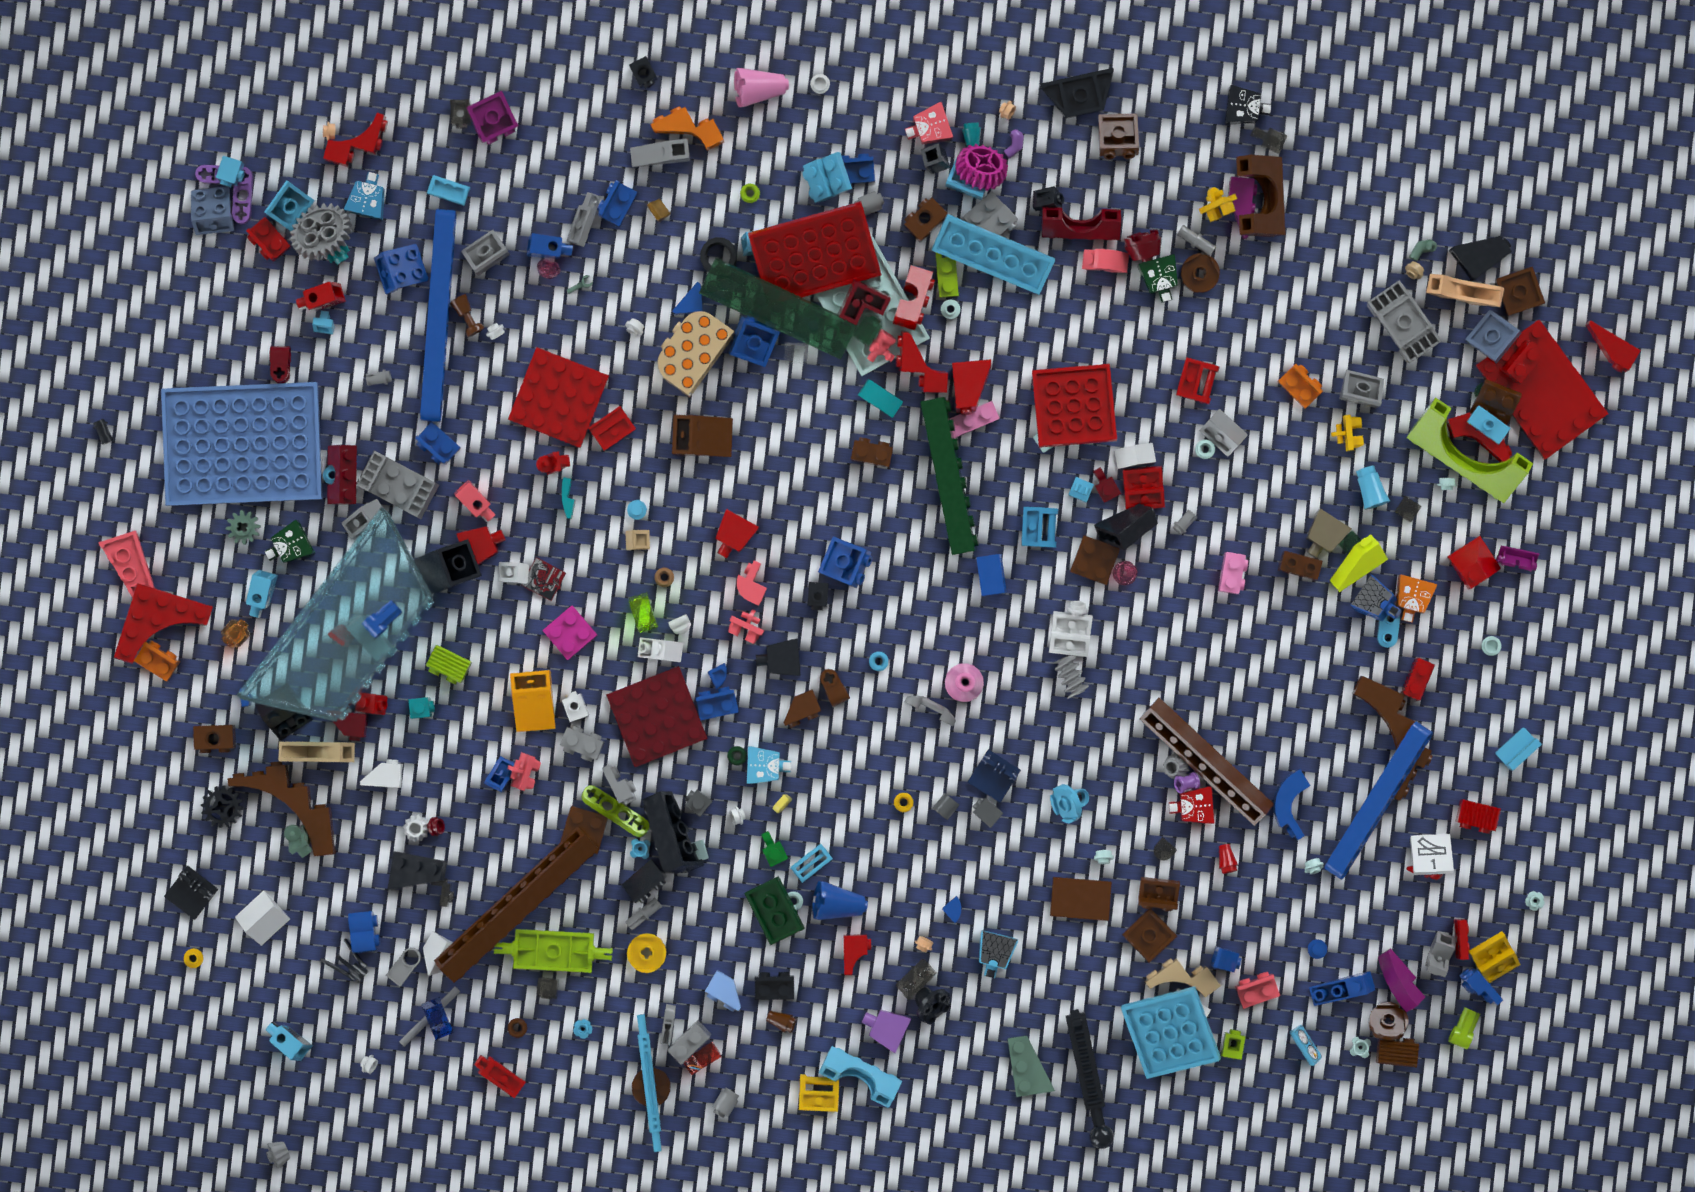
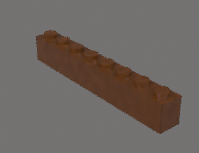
(1206, 761)

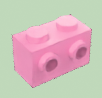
(1232, 572)

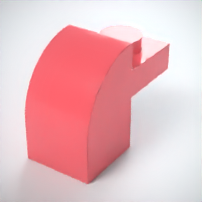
(1105, 260)
(747, 588)

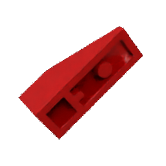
(1615, 349)

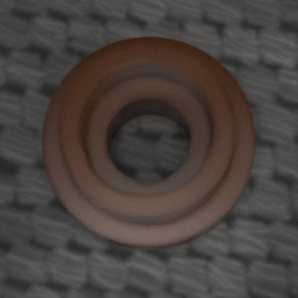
(517, 1034)

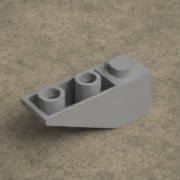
(660, 153)

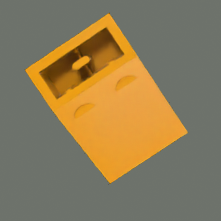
(533, 700)

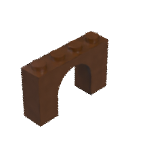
(1269, 174)

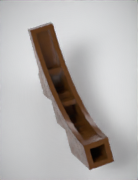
(1387, 703)
(276, 782)

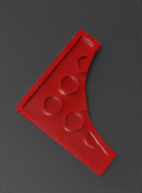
(153, 611)

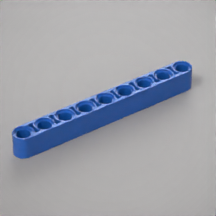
(1378, 800)

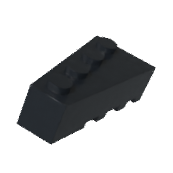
(670, 834)

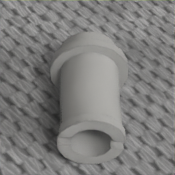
(378, 378)
(1185, 521)

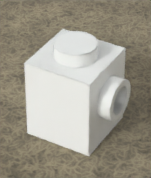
(575, 706)

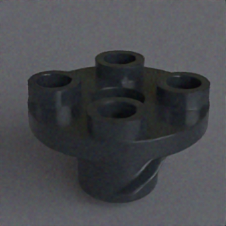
(931, 1004)

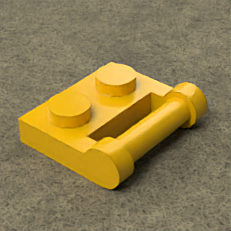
(818, 1100)

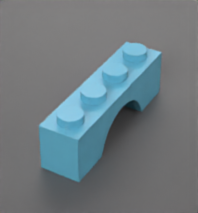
(881, 1085)

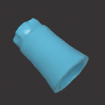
(1371, 488)

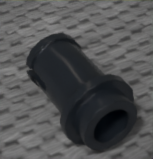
(103, 431)

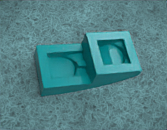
(880, 398)
(568, 504)

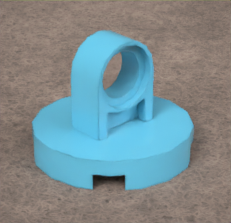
(1067, 803)

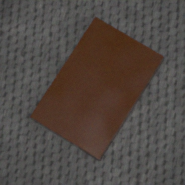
(1080, 898)

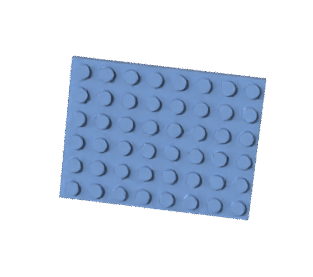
(241, 443)

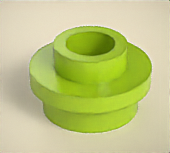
(747, 187)

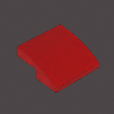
(1144, 487)

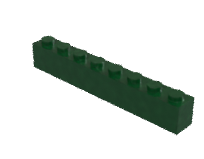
(948, 475)

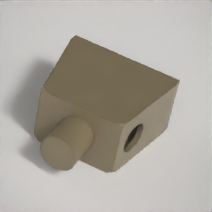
(1325, 533)

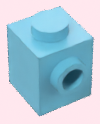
(230, 171)

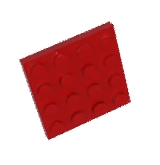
(558, 397)
(1074, 405)

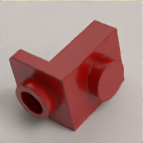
(372, 704)

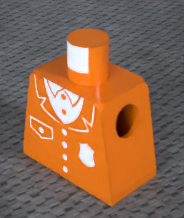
(1413, 596)

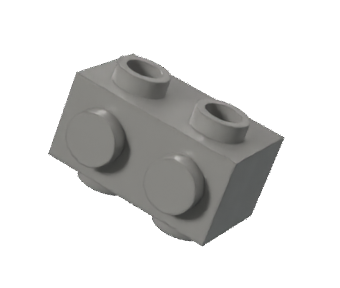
(587, 745)

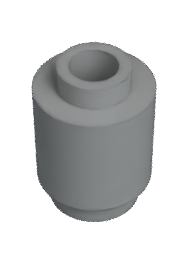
(871, 202)
(725, 1103)

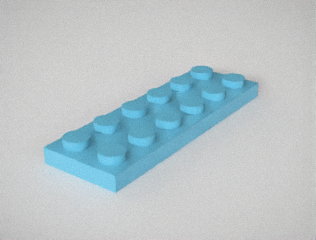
(993, 254)

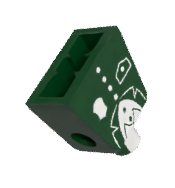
(1160, 276)
(290, 544)

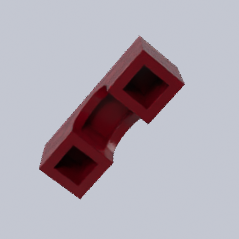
(344, 461)

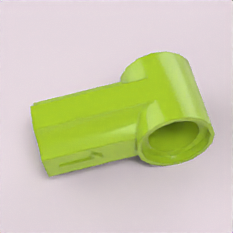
(1463, 1032)

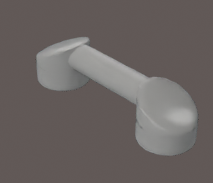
(946, 716)

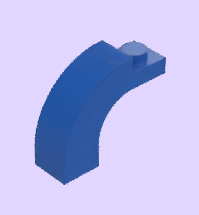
(1283, 800)

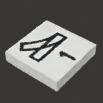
(1431, 854)

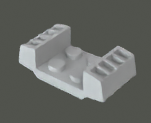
(1404, 321)
(397, 484)

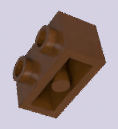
(871, 453)

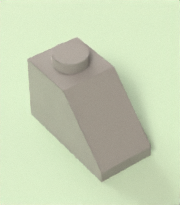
(360, 519)

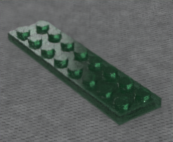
(777, 308)

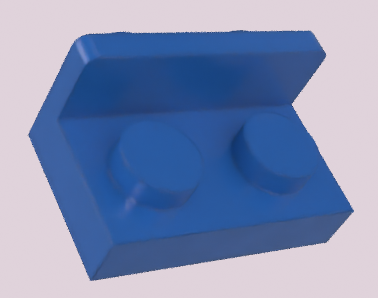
(859, 169)
(617, 203)
(438, 443)
(717, 704)

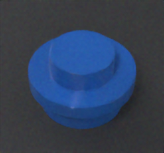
(1317, 949)

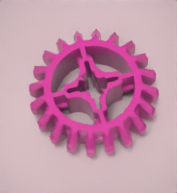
(981, 167)

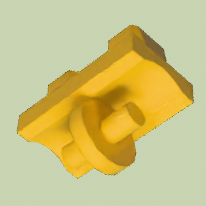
(1212, 210)
(1350, 441)

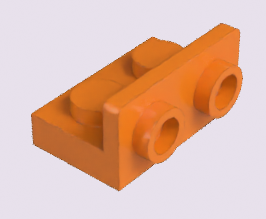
(1300, 385)
(156, 660)

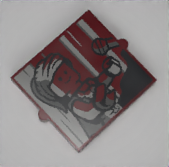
(544, 579)

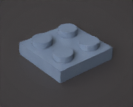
(1493, 336)

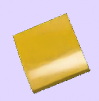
(1494, 957)

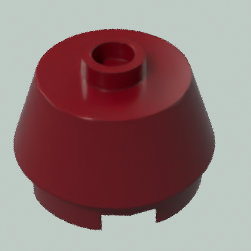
(1143, 245)

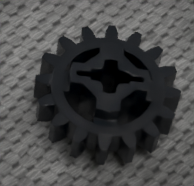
(219, 797)

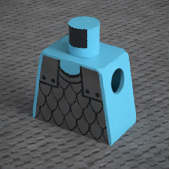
(995, 951)
(294, 1046)

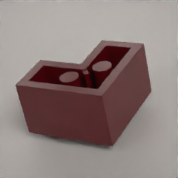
(861, 297)

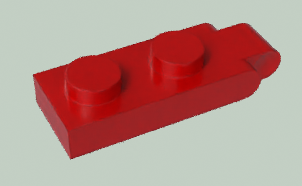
(499, 1075)

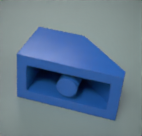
(1225, 959)

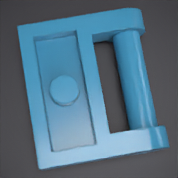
(1033, 527)

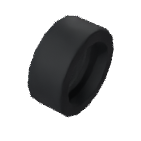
(717, 241)

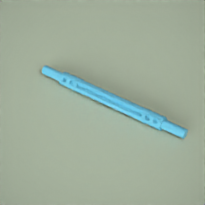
(649, 1082)

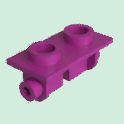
(1512, 556)

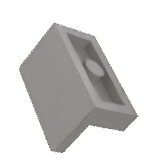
(1223, 432)

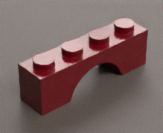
(1103, 226)

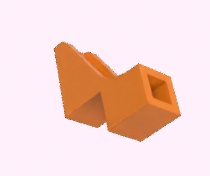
(681, 123)

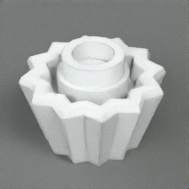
(416, 828)

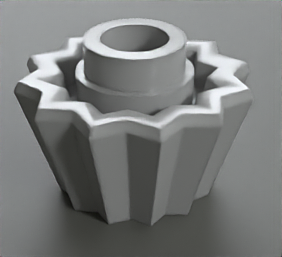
(1175, 766)
(277, 1153)

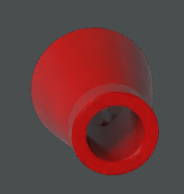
(1227, 860)

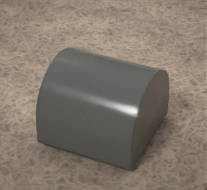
(945, 806)

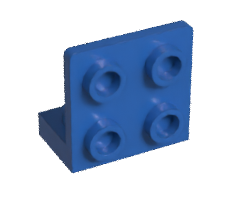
(400, 268)

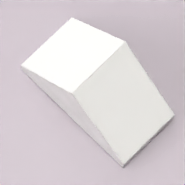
(1135, 455)

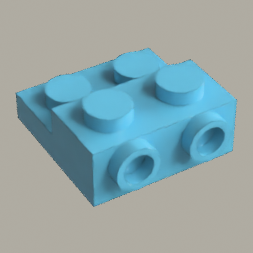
(826, 177)

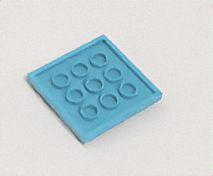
(1170, 1032)

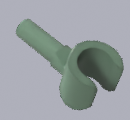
(579, 285)

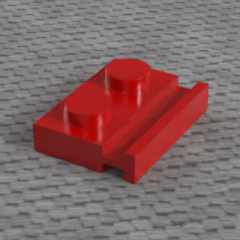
(612, 428)
(1461, 932)

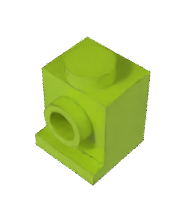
(1236, 1051)

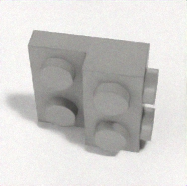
(992, 215)
(622, 789)

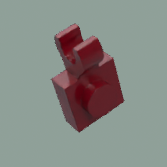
(1106, 488)

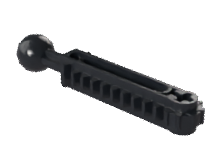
(1101, 1135)

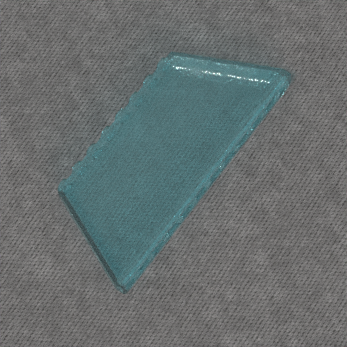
(326, 649)

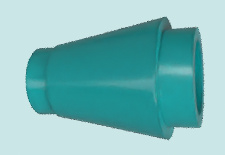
(971, 133)

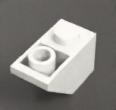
(660, 649)

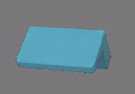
(1518, 749)

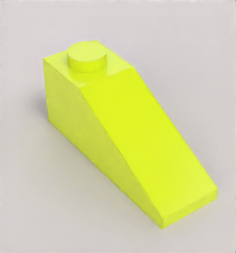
(1360, 561)

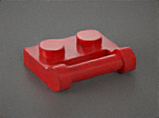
(1191, 378)

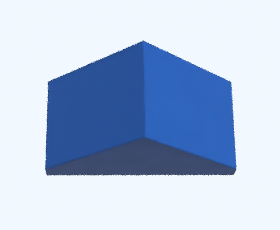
(691, 302)
(499, 775)

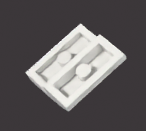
(1070, 634)

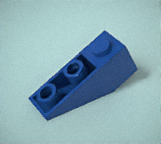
(1342, 988)

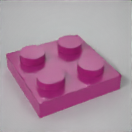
(569, 632)

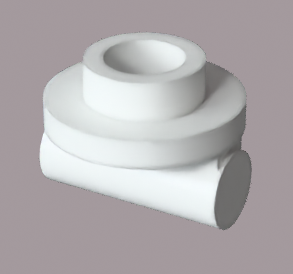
(680, 625)

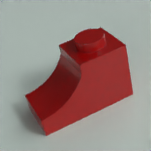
(854, 948)

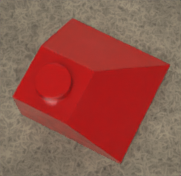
(1474, 562)

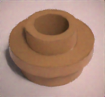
(664, 571)

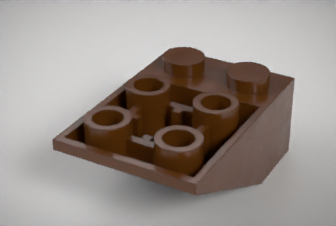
(702, 436)

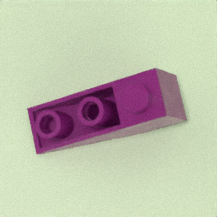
(1244, 190)

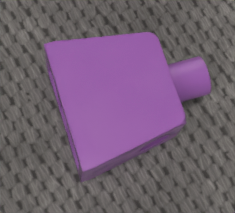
(887, 1028)

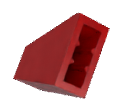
(969, 383)

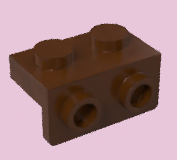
(1158, 893)

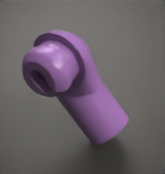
(1017, 143)

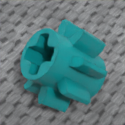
(339, 256)

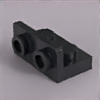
(774, 987)

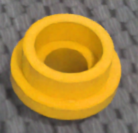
(903, 796)
(199, 956)

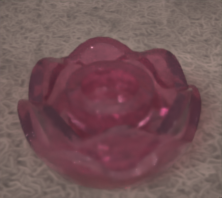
(548, 269)
(1123, 579)

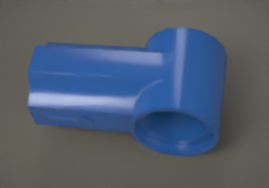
(378, 622)

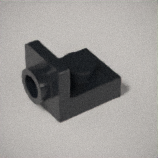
(1047, 198)

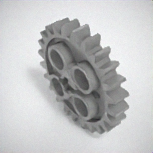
(321, 232)

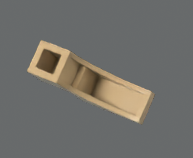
(1174, 972)

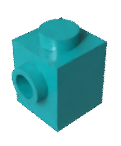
(421, 707)

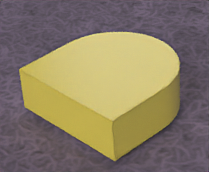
(782, 803)

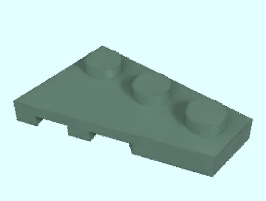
(1027, 1069)

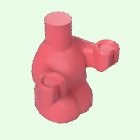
(880, 346)

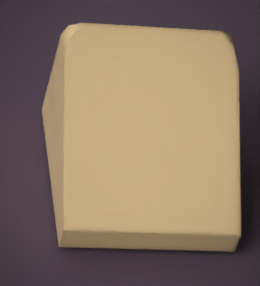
(637, 540)

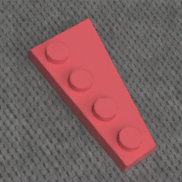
(128, 560)

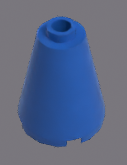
(836, 902)

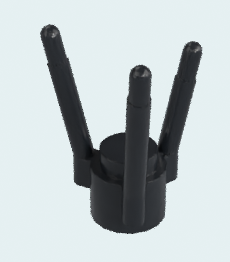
(355, 972)

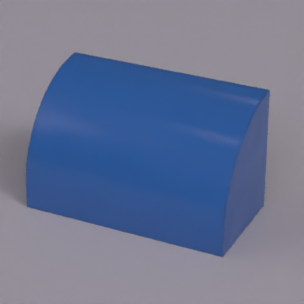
(991, 574)

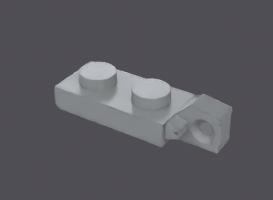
(583, 220)

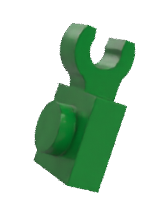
(774, 851)

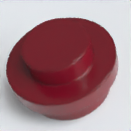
(435, 826)

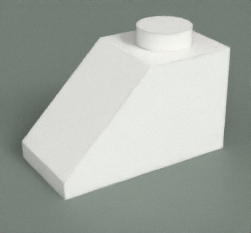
(385, 775)

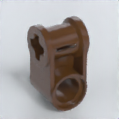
(835, 691)

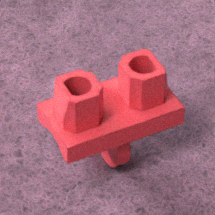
(753, 633)
(522, 770)

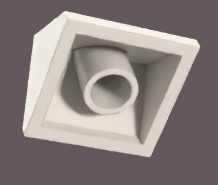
(262, 918)

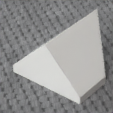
(432, 949)

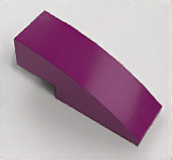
(1400, 980)

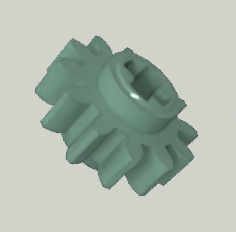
(235, 525)

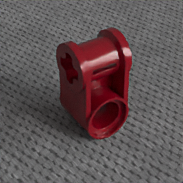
(280, 360)

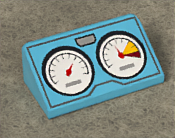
(1305, 1045)

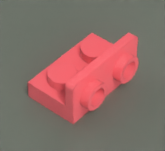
(1257, 990)

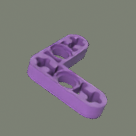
(246, 185)

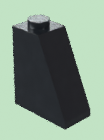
(1480, 255)
(1127, 526)

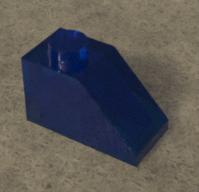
(437, 1018)

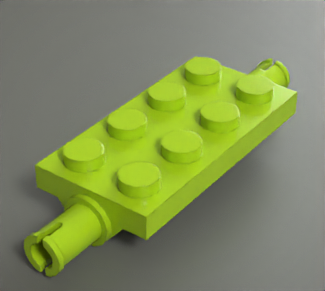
(553, 950)

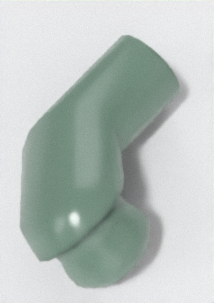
(1422, 247)

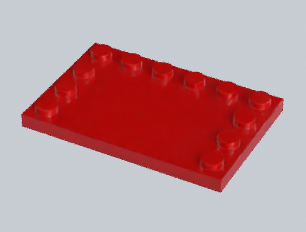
(816, 251)
(1554, 397)

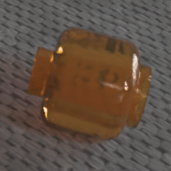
(235, 633)

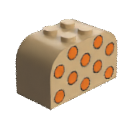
(693, 350)

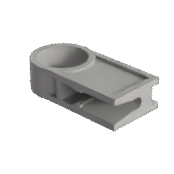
(401, 970)
(668, 1024)

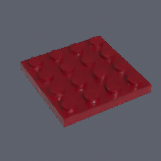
(656, 716)

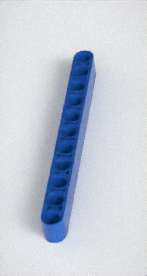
(438, 315)

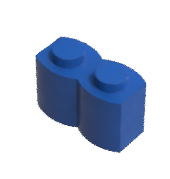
(363, 932)

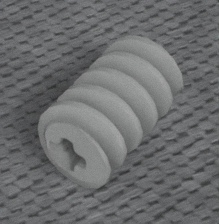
(1071, 676)

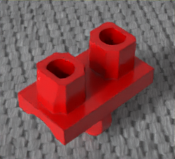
(552, 463)

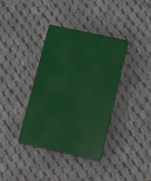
(774, 910)

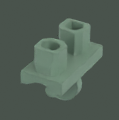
(298, 840)

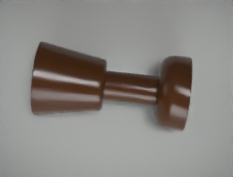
(463, 309)

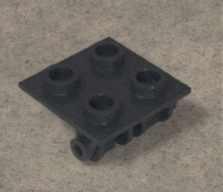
(191, 892)

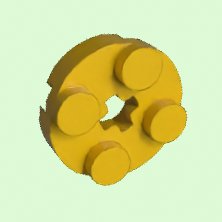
(639, 961)

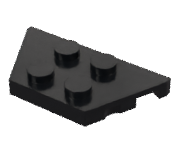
(1080, 93)

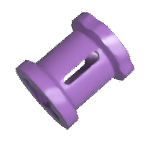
(1188, 782)

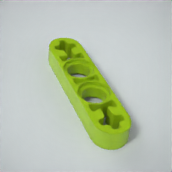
(617, 808)

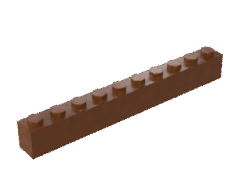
(516, 905)

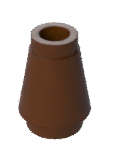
(782, 1021)

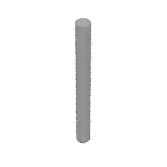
(423, 1022)

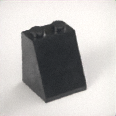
(448, 566)

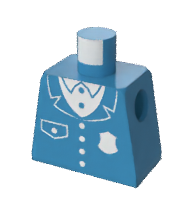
(367, 198)

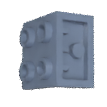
(211, 210)

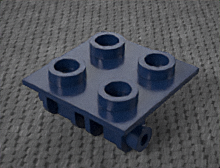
(994, 776)

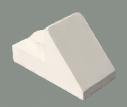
(513, 572)

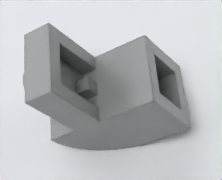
(1440, 954)

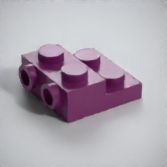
(492, 118)

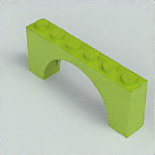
(1496, 479)

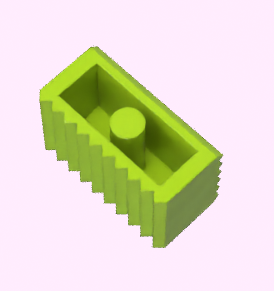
(448, 664)

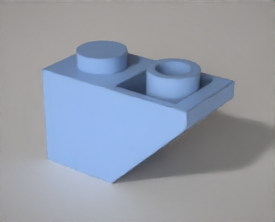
(724, 989)

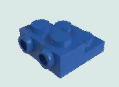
(753, 341)
(845, 562)
(1475, 983)

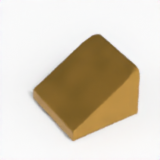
(658, 210)

